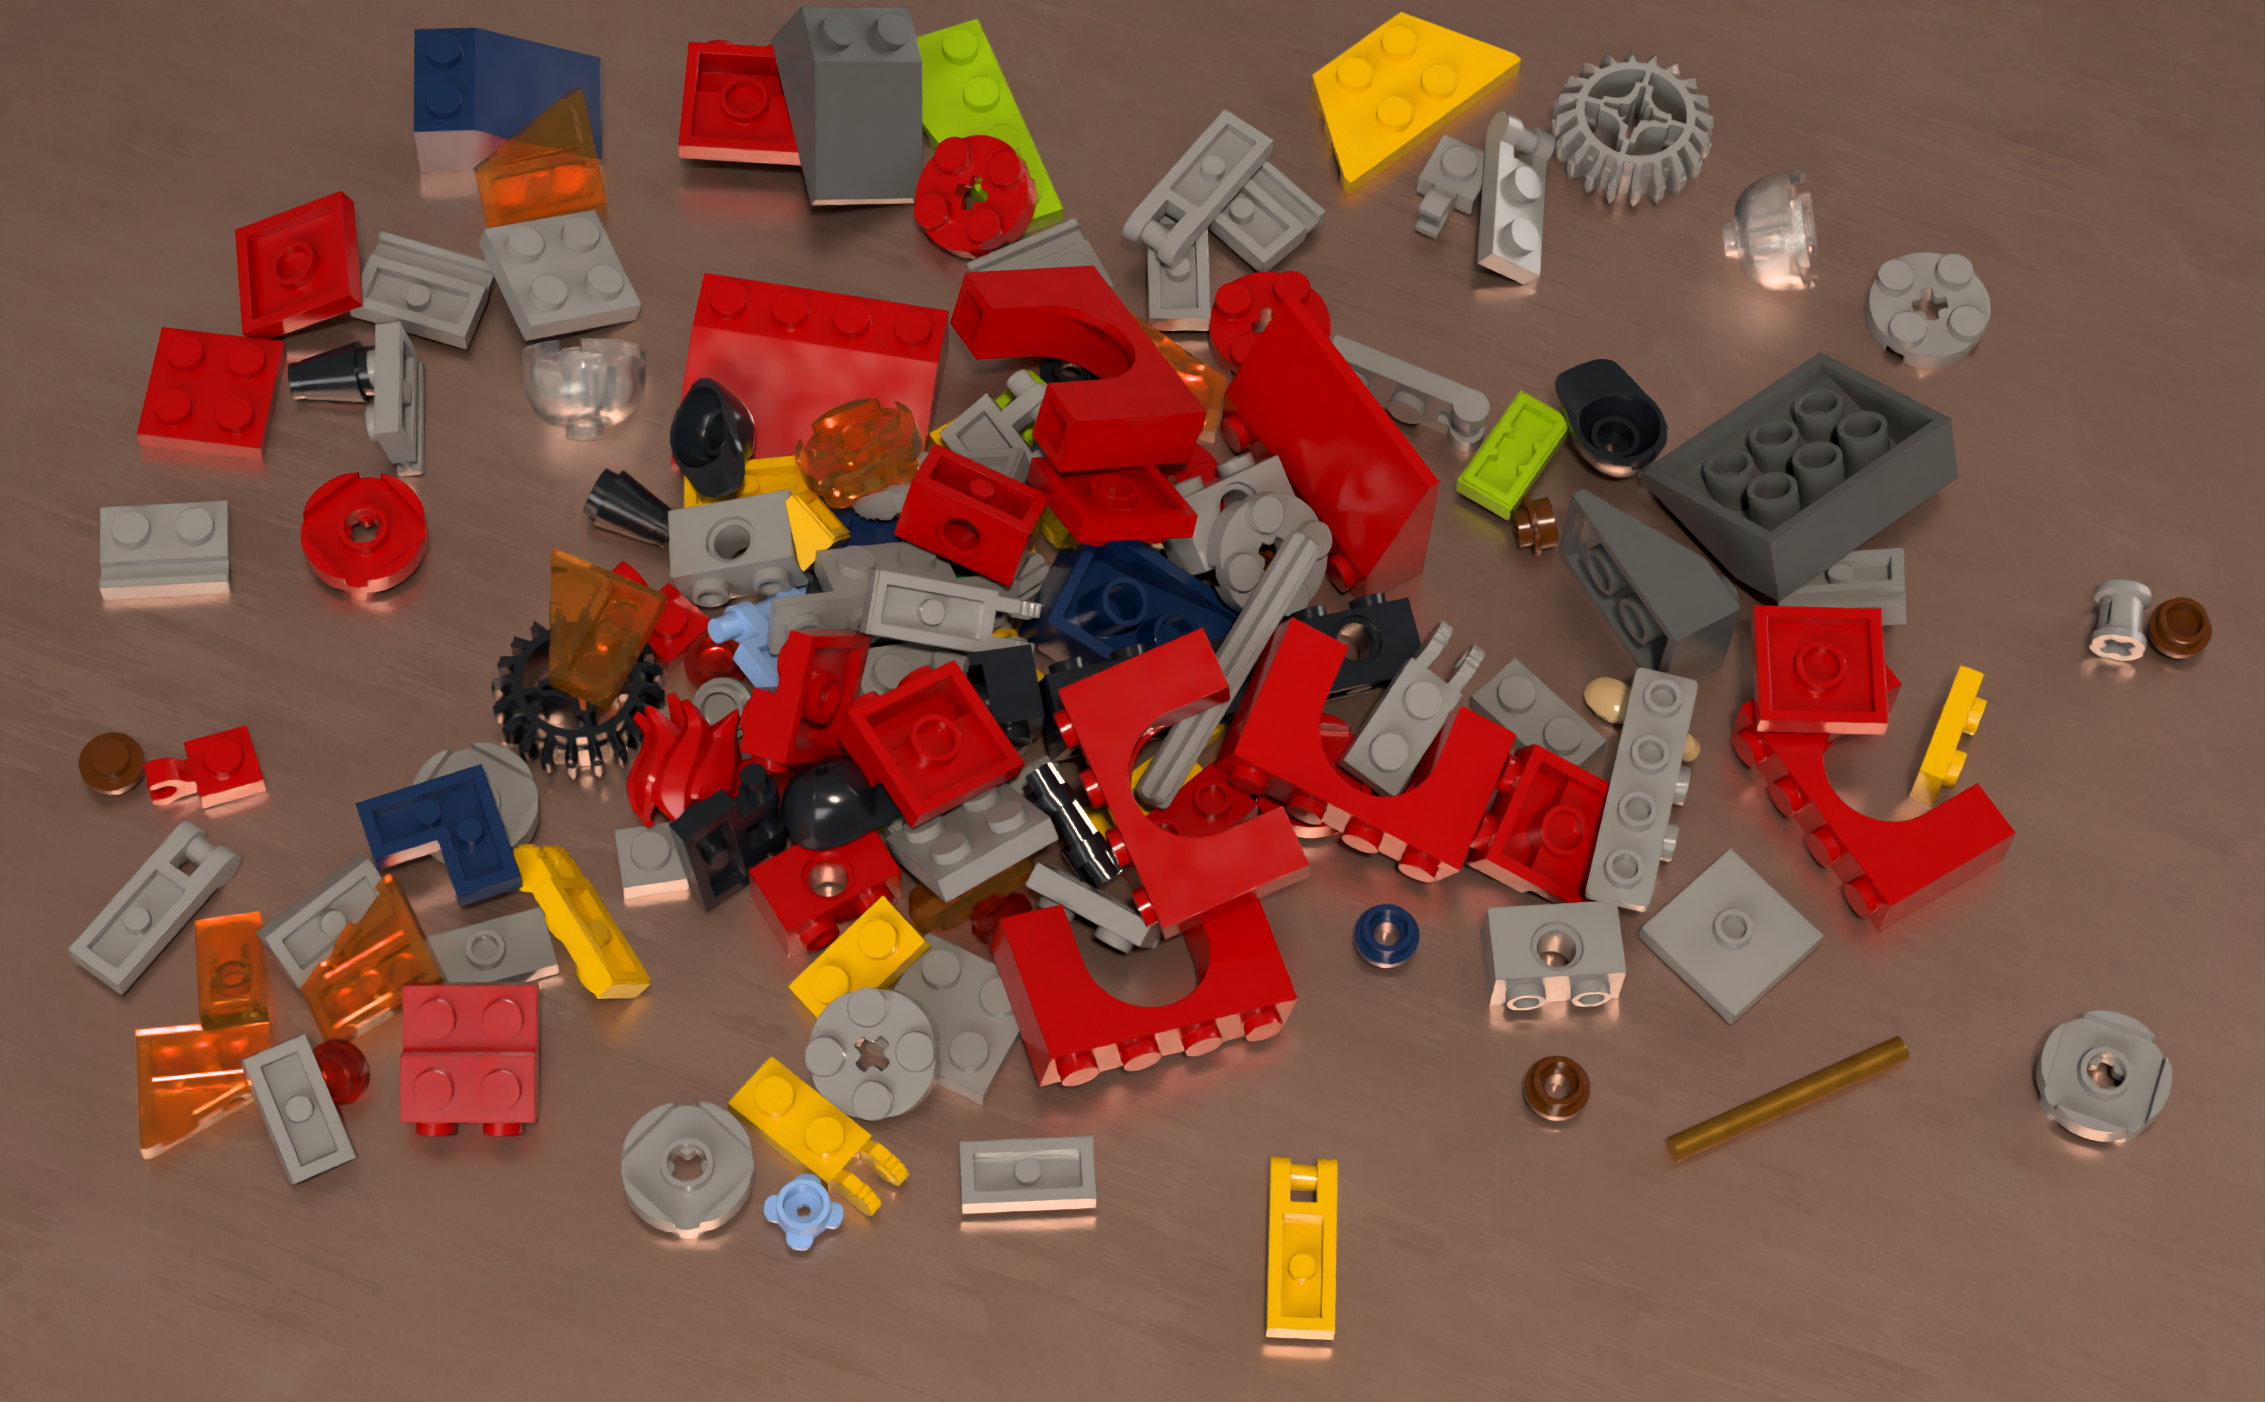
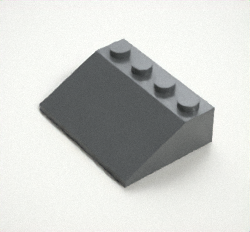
(1805, 473)

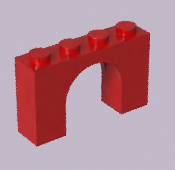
(1129, 417)
(1279, 752)
(1884, 865)
(1180, 876)
(1082, 1030)

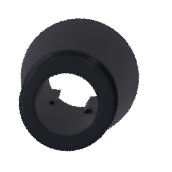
(333, 375)
(628, 508)

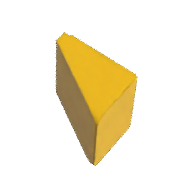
(813, 527)

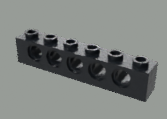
(1379, 627)

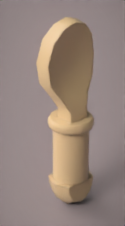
(1609, 701)

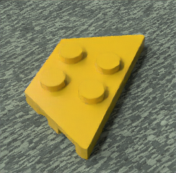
(1401, 91)

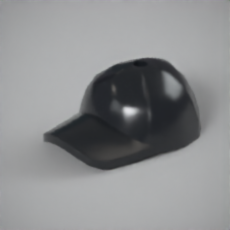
(1611, 413)
(712, 438)
(834, 804)

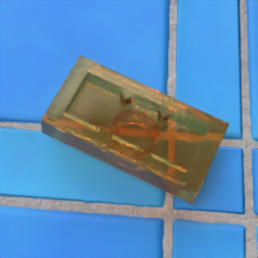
(231, 971)

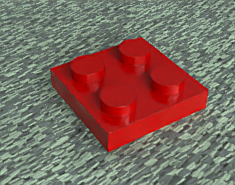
(298, 267)
(212, 393)
(1114, 503)
(1819, 670)

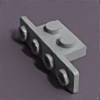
(844, 581)
(1642, 791)

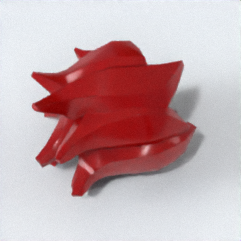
(682, 760)

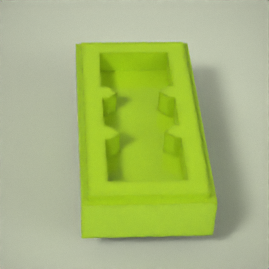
(1513, 455)

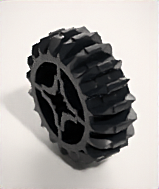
(525, 708)

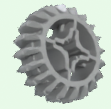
(1664, 146)

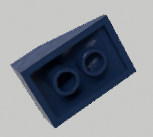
(486, 87)
(1118, 599)

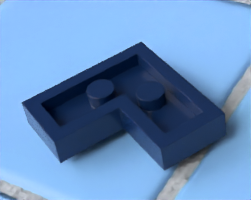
(446, 816)

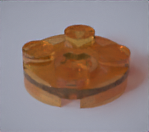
(845, 475)

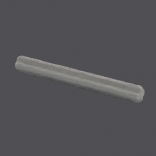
(1236, 659)

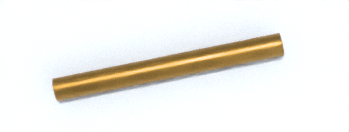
(1787, 1099)

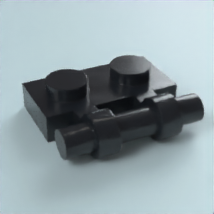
(727, 836)
(1087, 849)

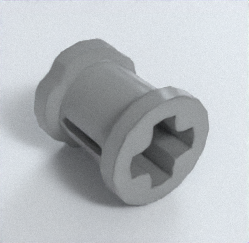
(2120, 619)

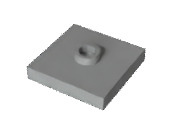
(1730, 936)

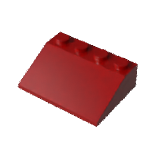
(811, 350)
(1336, 449)

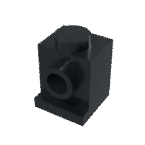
(1009, 690)

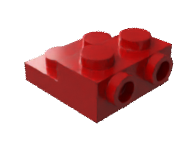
(735, 106)
(805, 711)
(928, 742)
(1541, 826)
(470, 1056)

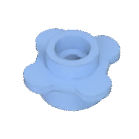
(809, 1193)

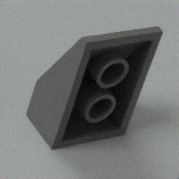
(854, 102)
(1649, 589)

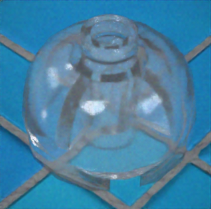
(1774, 234)
(584, 385)

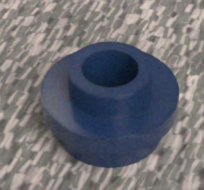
(1393, 920)

